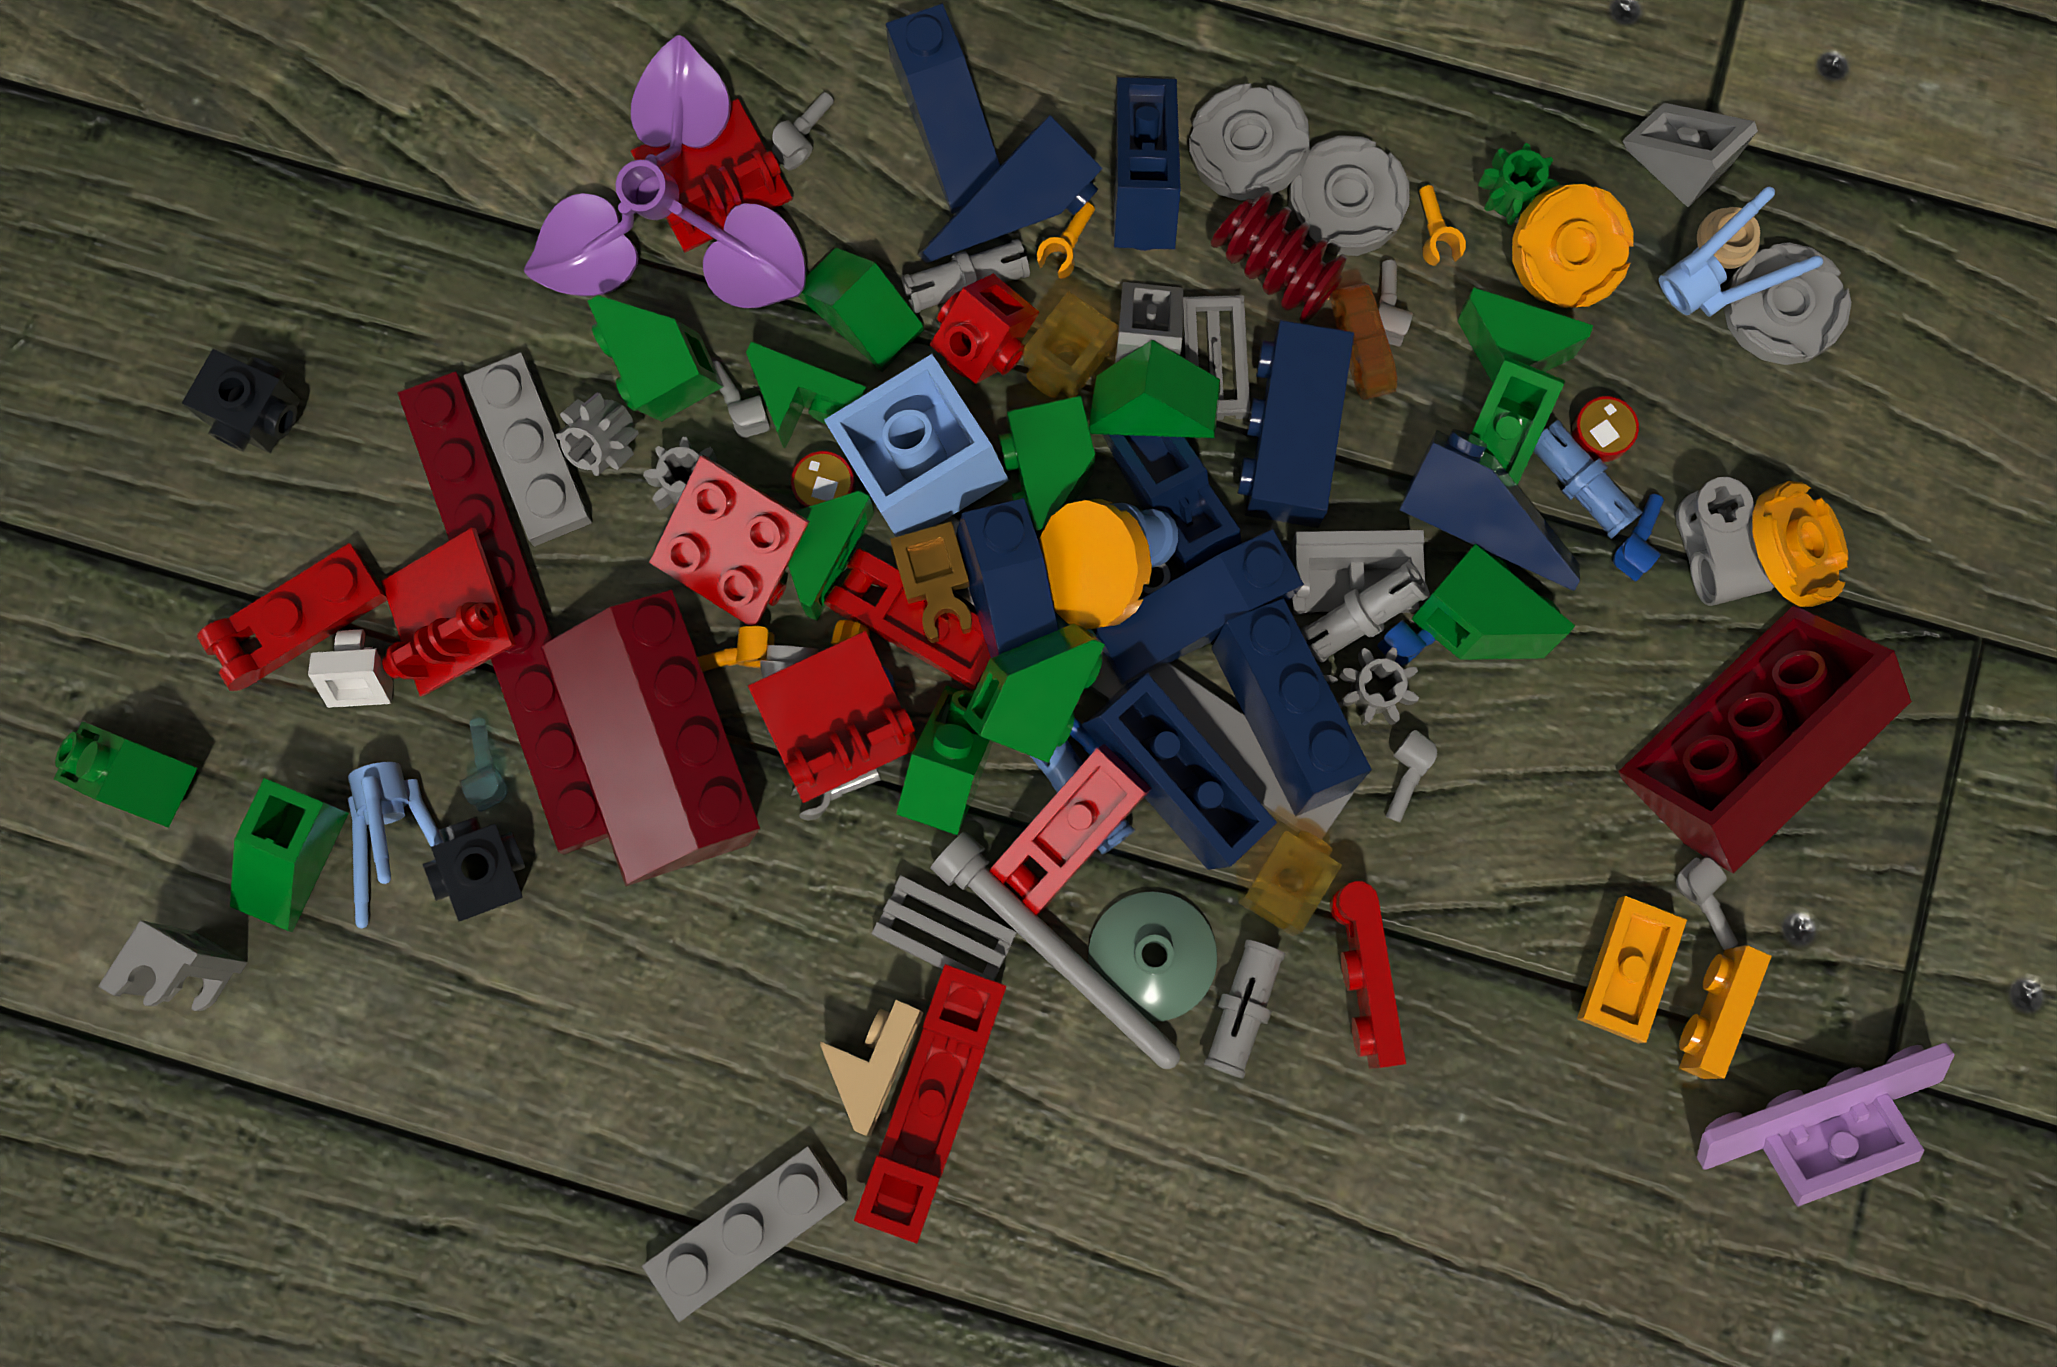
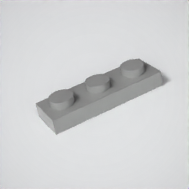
(527, 449)
(744, 1233)

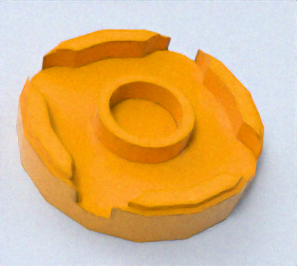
(1572, 245)
(1799, 544)
(1095, 563)

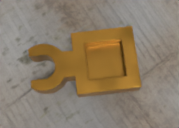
(931, 571)

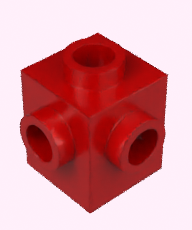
(983, 329)

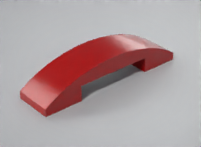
(931, 1104)

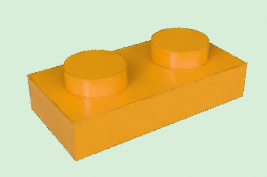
(1632, 969)
(1715, 1033)

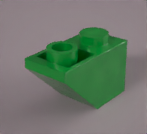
(657, 358)
(1051, 455)
(1491, 613)
(1033, 690)
(945, 766)
(123, 773)
(281, 853)

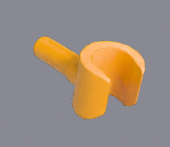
(1438, 229)
(1066, 241)
(750, 650)

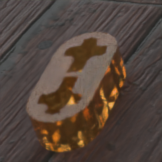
(1371, 355)

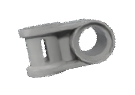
(1721, 544)

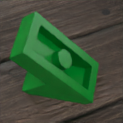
(792, 385)
(1516, 414)

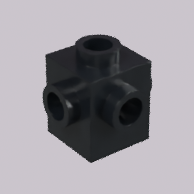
(243, 401)
(480, 894)

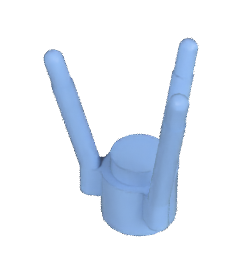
(1698, 277)
(378, 800)

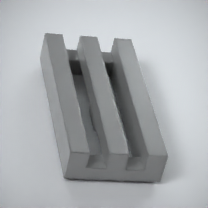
(1212, 305)
(895, 909)

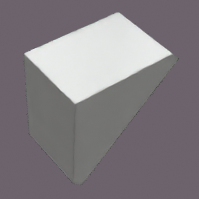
(1689, 147)
(1147, 315)

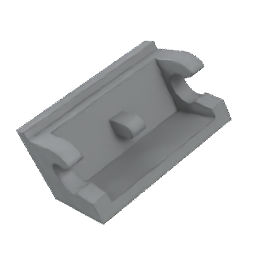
(1347, 560)
(162, 957)

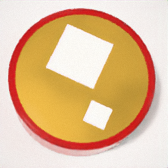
(1605, 428)
(821, 478)

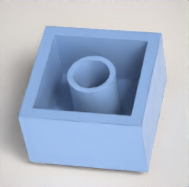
(917, 448)

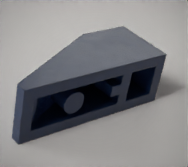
(942, 102)
(1146, 164)
(1030, 186)
(1479, 502)
(1006, 575)
(1198, 604)

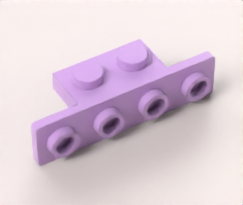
(1836, 1132)

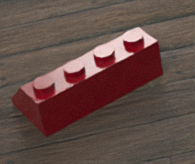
(1767, 735)
(650, 738)

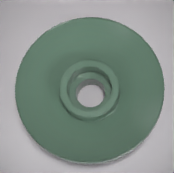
(1183, 933)

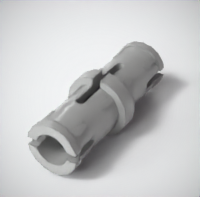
(943, 281)
(1365, 612)
(1257, 965)

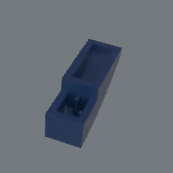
(1172, 479)

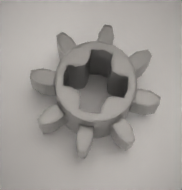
(597, 434)
(669, 466)
(1381, 670)

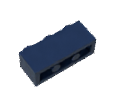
(1296, 423)
(1290, 707)
(1187, 776)

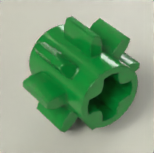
(1516, 181)

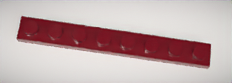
(472, 497)

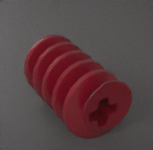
(1281, 254)

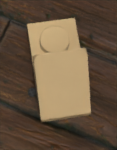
(866, 1083)

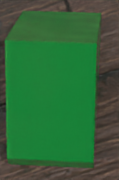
(861, 306)
(1522, 332)
(1155, 396)
(827, 547)

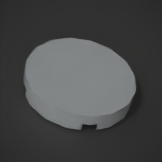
(1249, 141)
(1349, 195)
(1792, 318)

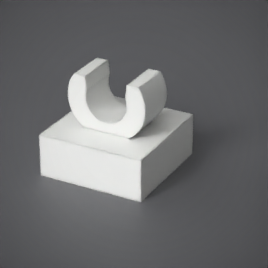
(350, 673)

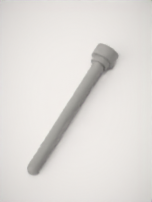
(966, 866)

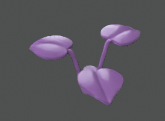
(585, 244)

